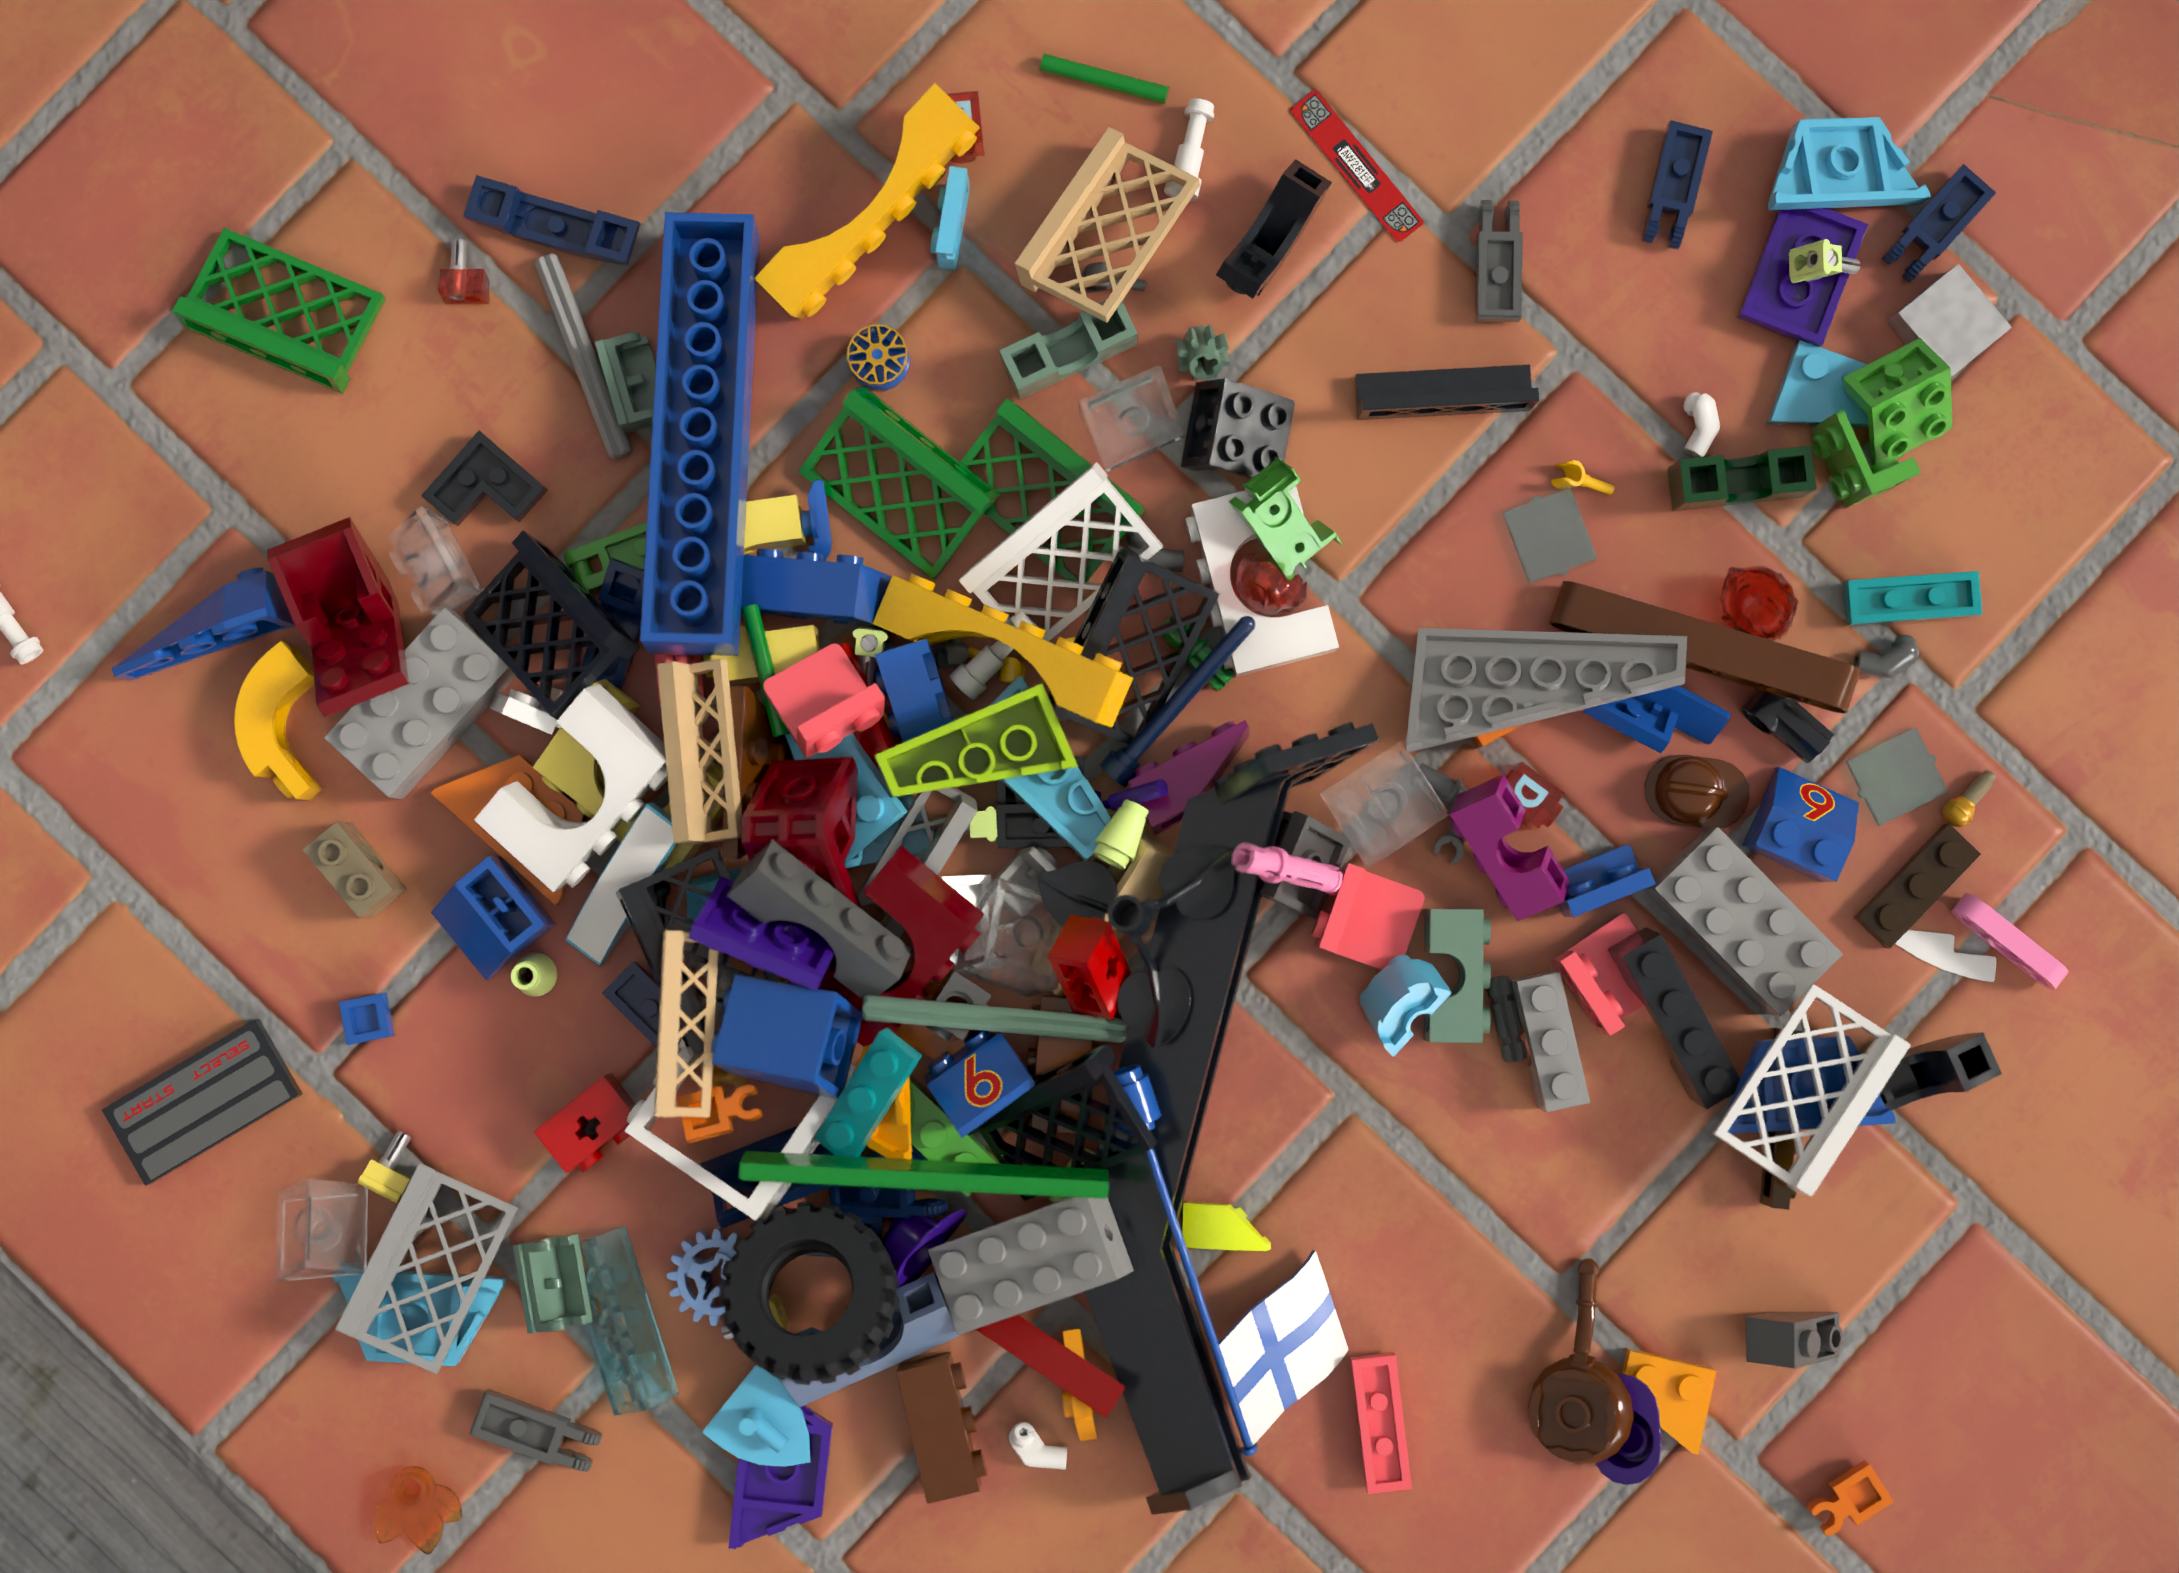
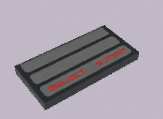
(202, 1102)

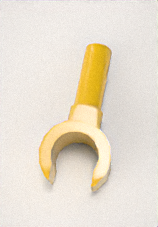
(1576, 476)
(1009, 671)

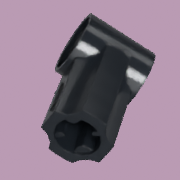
(1788, 723)

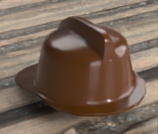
(1697, 791)

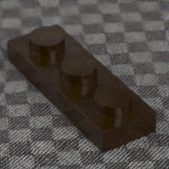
(1917, 885)

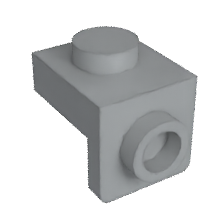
(1026, 866)

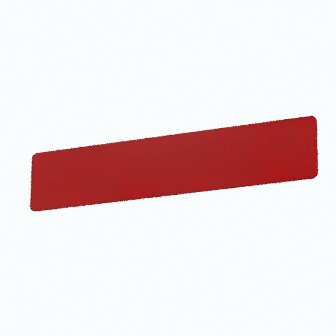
(1056, 1362)

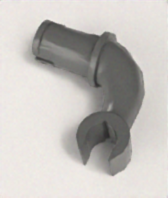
(1447, 791)

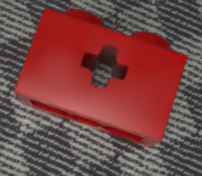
(1089, 966)
(565, 1133)

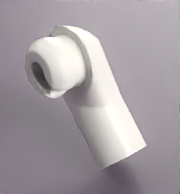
(1706, 420)
(1033, 1451)

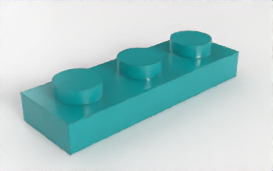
(1912, 598)
(868, 1095)

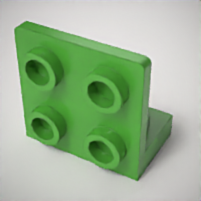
(1904, 399)
(1850, 473)

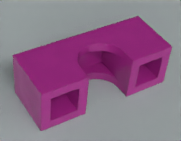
(1521, 879)

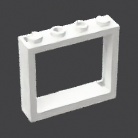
(767, 1194)

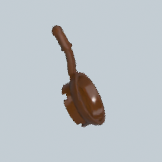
(1578, 1402)

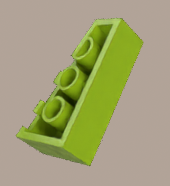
(989, 745)

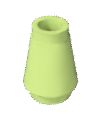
(1121, 836)
(543, 972)

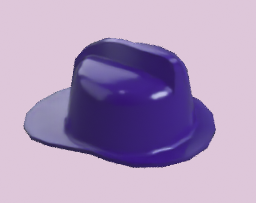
(910, 1239)
(1642, 1449)

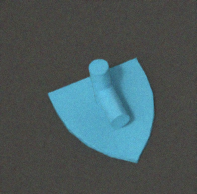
(762, 1423)

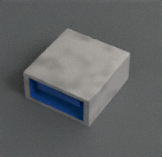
(1951, 319)

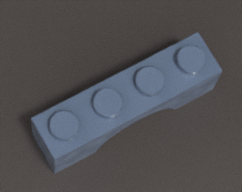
(918, 1326)

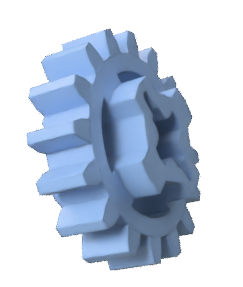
(698, 1269)

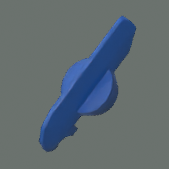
(816, 520)

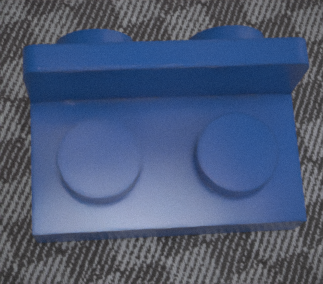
(1603, 881)

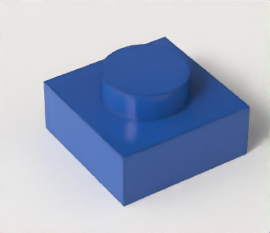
(366, 1018)

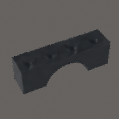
(1665, 993)

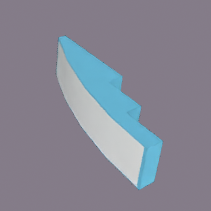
(638, 856)

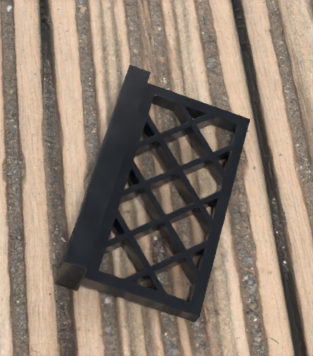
(578, 605)
(1103, 622)
(649, 933)
(1066, 1083)

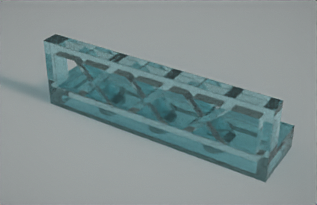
(627, 1323)

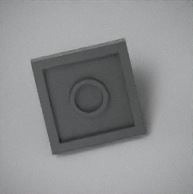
(1310, 840)

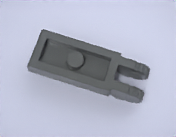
(1499, 266)
(531, 1430)

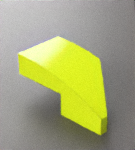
(1220, 1228)

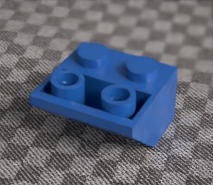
(492, 916)

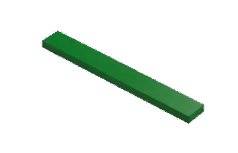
(924, 1174)

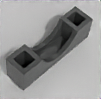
(783, 888)

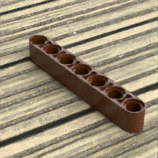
(1713, 647)

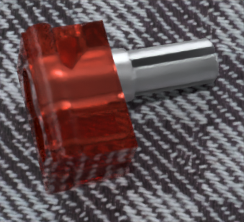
(461, 284)

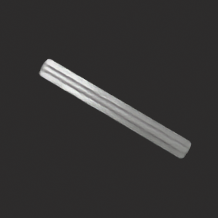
(582, 355)

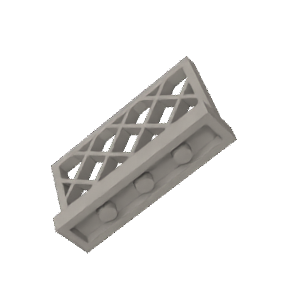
(392, 1251)

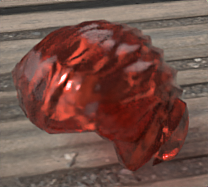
(1266, 589)
(1758, 602)

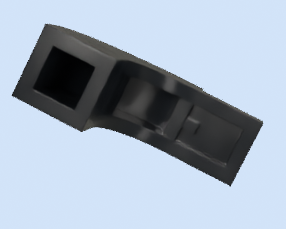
(1274, 231)
(1939, 1068)

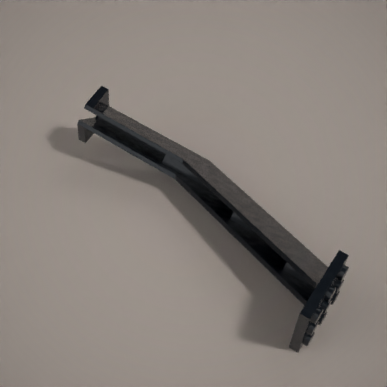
(1149, 1313)

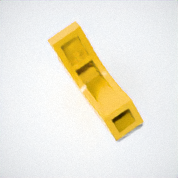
(262, 718)

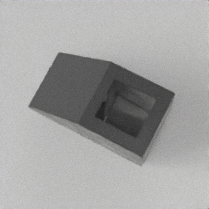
(1793, 1338)

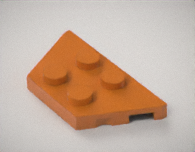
(472, 793)

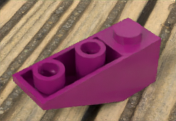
(1189, 773)

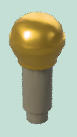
(1961, 809)

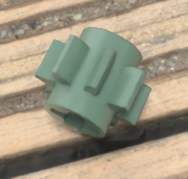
(1202, 352)

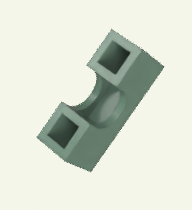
(1050, 358)
(1462, 937)

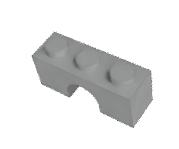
(1554, 1053)

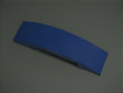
(551, 223)
(623, 599)

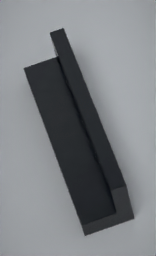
(1444, 392)

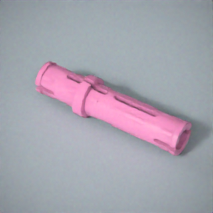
(1276, 865)

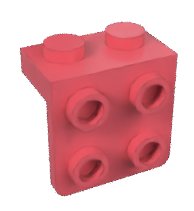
(824, 700)
(1368, 918)

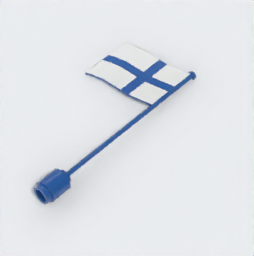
(1281, 1341)

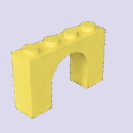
(772, 525)
(575, 771)

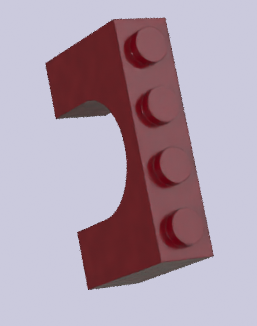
(933, 917)

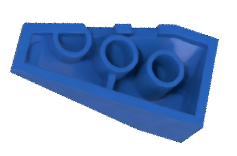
(222, 620)

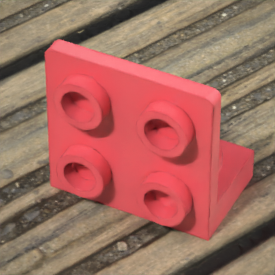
(1596, 978)

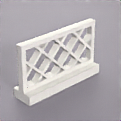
(1040, 528)
(1845, 1112)

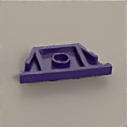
(776, 1496)

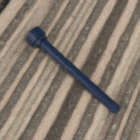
(1124, 762)

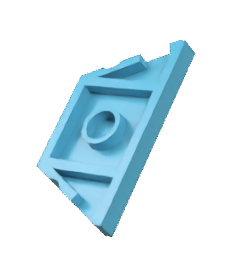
(1843, 166)
(418, 1314)

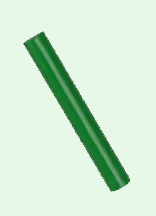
(1104, 78)
(762, 662)

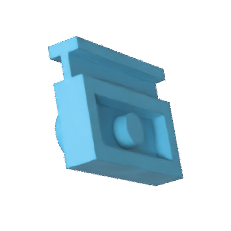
(953, 204)

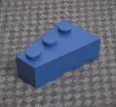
(914, 690)

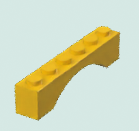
(930, 138)
(1077, 683)

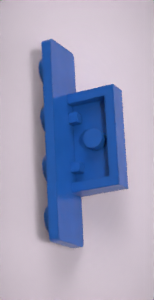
(1654, 715)

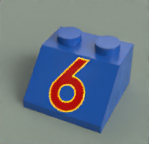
(1804, 826)
(977, 1079)

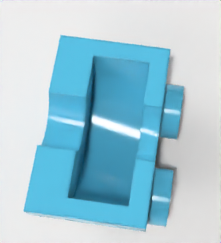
(1400, 995)

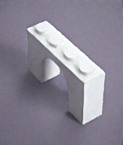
(1274, 639)
(631, 765)

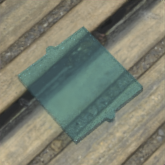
(1549, 535)
(1896, 776)

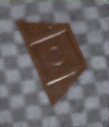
(754, 754)

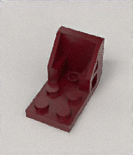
(343, 613)
(809, 813)

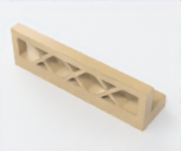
(686, 751)
(669, 1028)

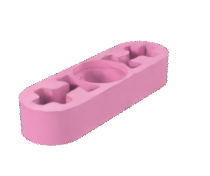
(2009, 941)

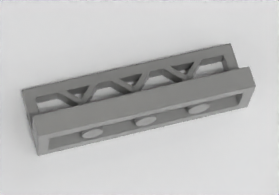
(939, 847)

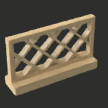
(1072, 215)

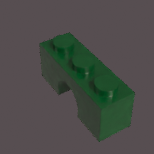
(1752, 479)

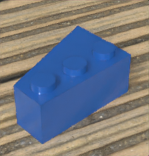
(812, 586)

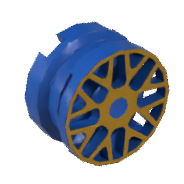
(878, 357)

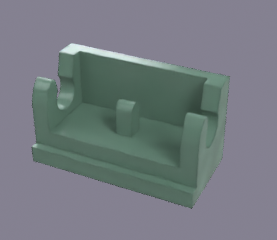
(630, 378)
(552, 1283)

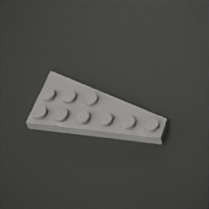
(1503, 678)

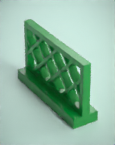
(272, 345)
(921, 453)
(1058, 457)

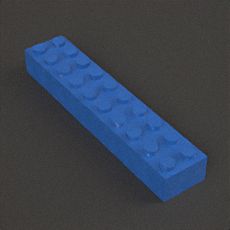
(700, 435)

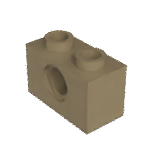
(354, 869)

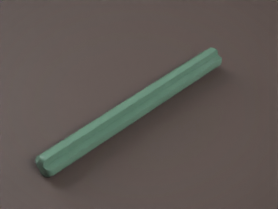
(993, 1019)

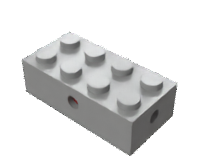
(412, 727)
(1743, 921)
(1030, 1261)

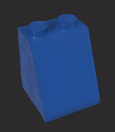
(787, 1035)

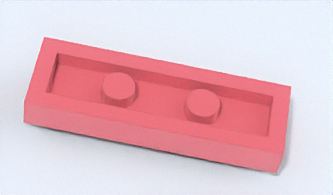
(1381, 1423)

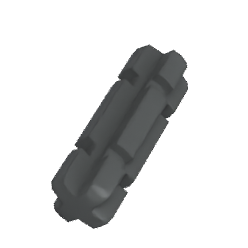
(1507, 1019)

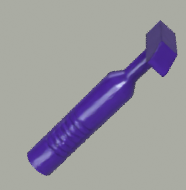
(1137, 794)

